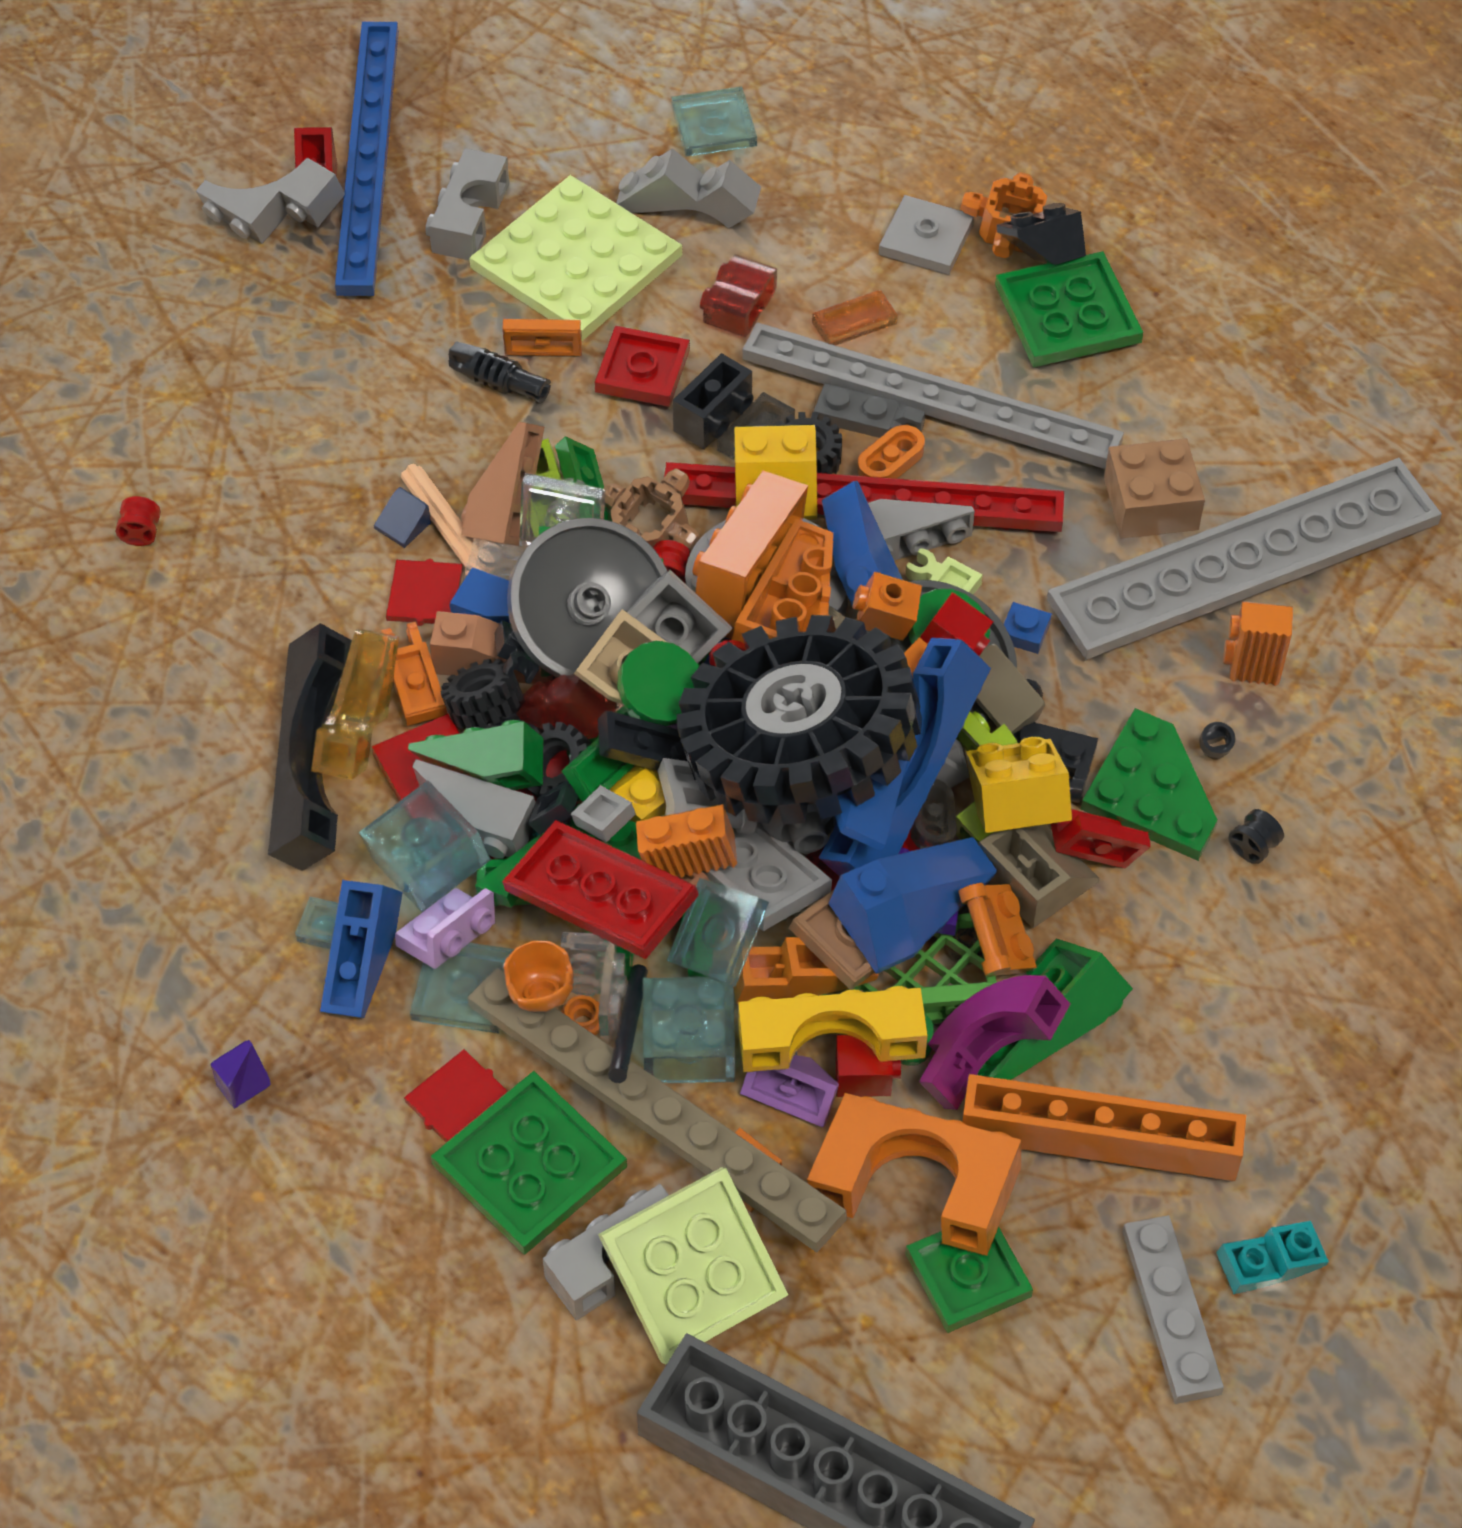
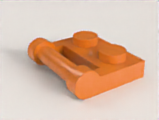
(999, 929)

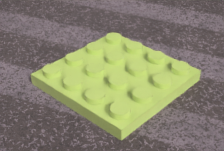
(576, 256)

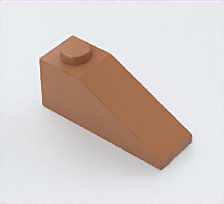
(496, 499)
(466, 639)

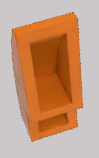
(786, 973)

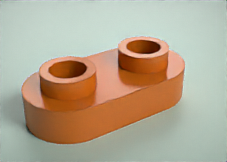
(885, 455)

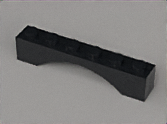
(302, 817)

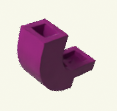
(986, 1023)

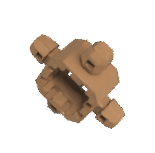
(646, 490)

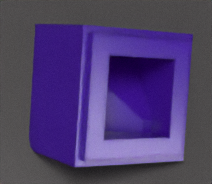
(240, 1074)

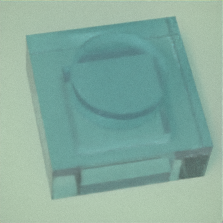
(317, 923)

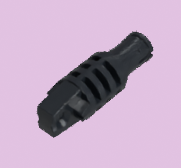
(497, 371)

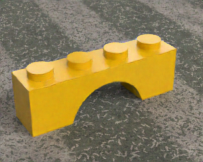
(885, 1020)

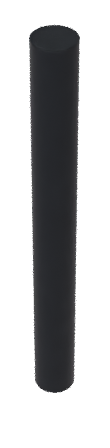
(627, 1025)

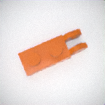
(417, 680)

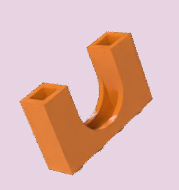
(873, 1133)

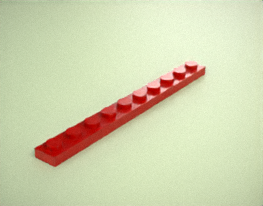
(992, 504)

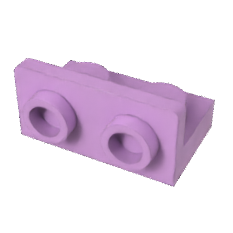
(447, 926)

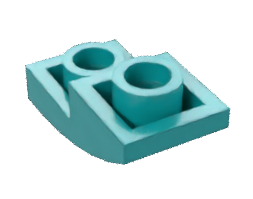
(1272, 1259)

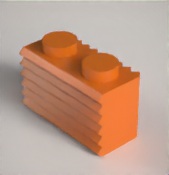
(1258, 642)
(688, 841)

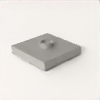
(926, 234)

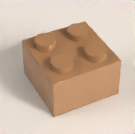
(1154, 488)

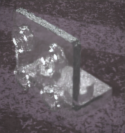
(598, 971)

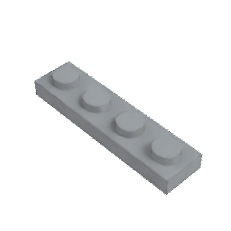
(1172, 1310)

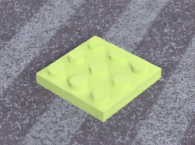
(693, 1263)

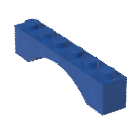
(946, 687)

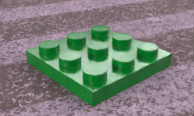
(1068, 309)
(529, 1162)

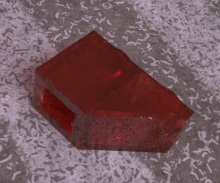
(565, 701)

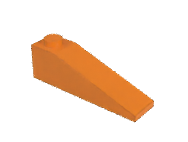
(793, 582)

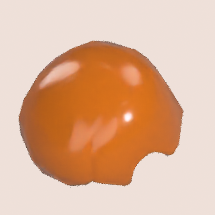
(538, 976)

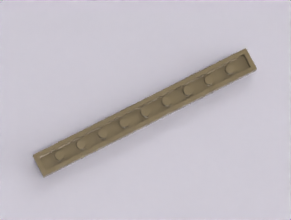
(664, 1115)

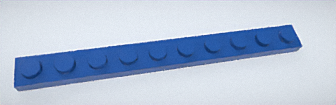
(367, 160)

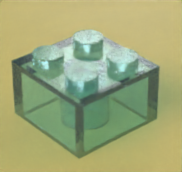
(425, 846)
(688, 1030)

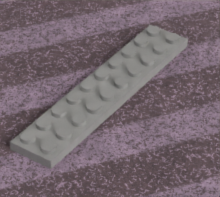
(1242, 558)

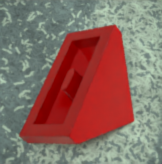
(317, 145)

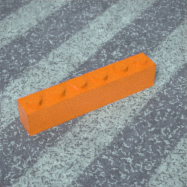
(1108, 1127)

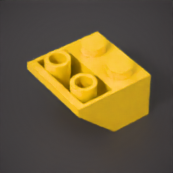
(1019, 784)

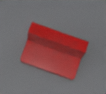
(1099, 839)

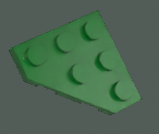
(1153, 787)

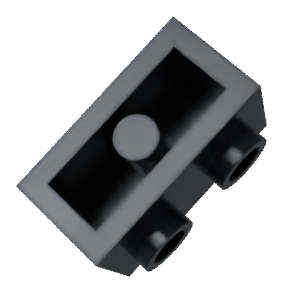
(712, 401)

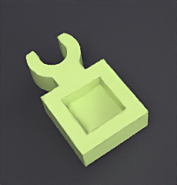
(949, 572)

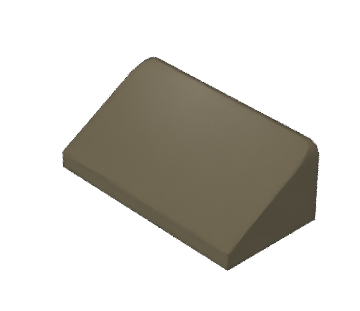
(1007, 694)

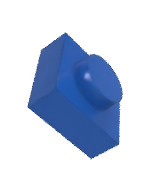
(1027, 626)

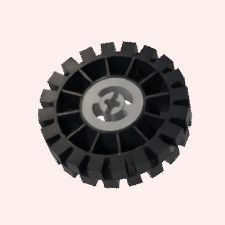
(800, 719)

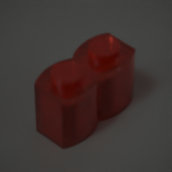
(738, 295)

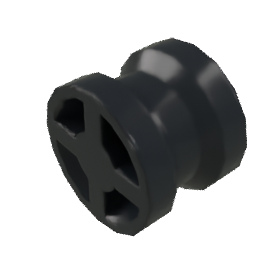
(1256, 836)

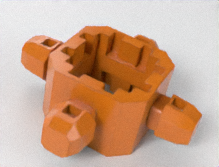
(1015, 194)

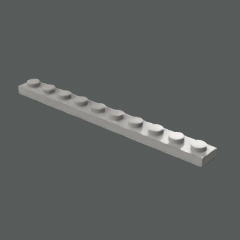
(932, 394)

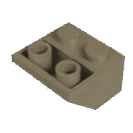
(1036, 872)

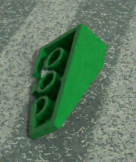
(1094, 995)

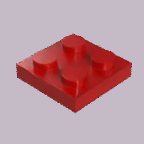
(642, 366)

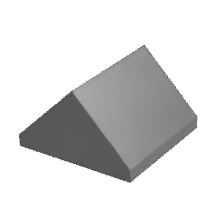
(679, 616)

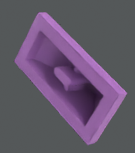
(800, 1091)

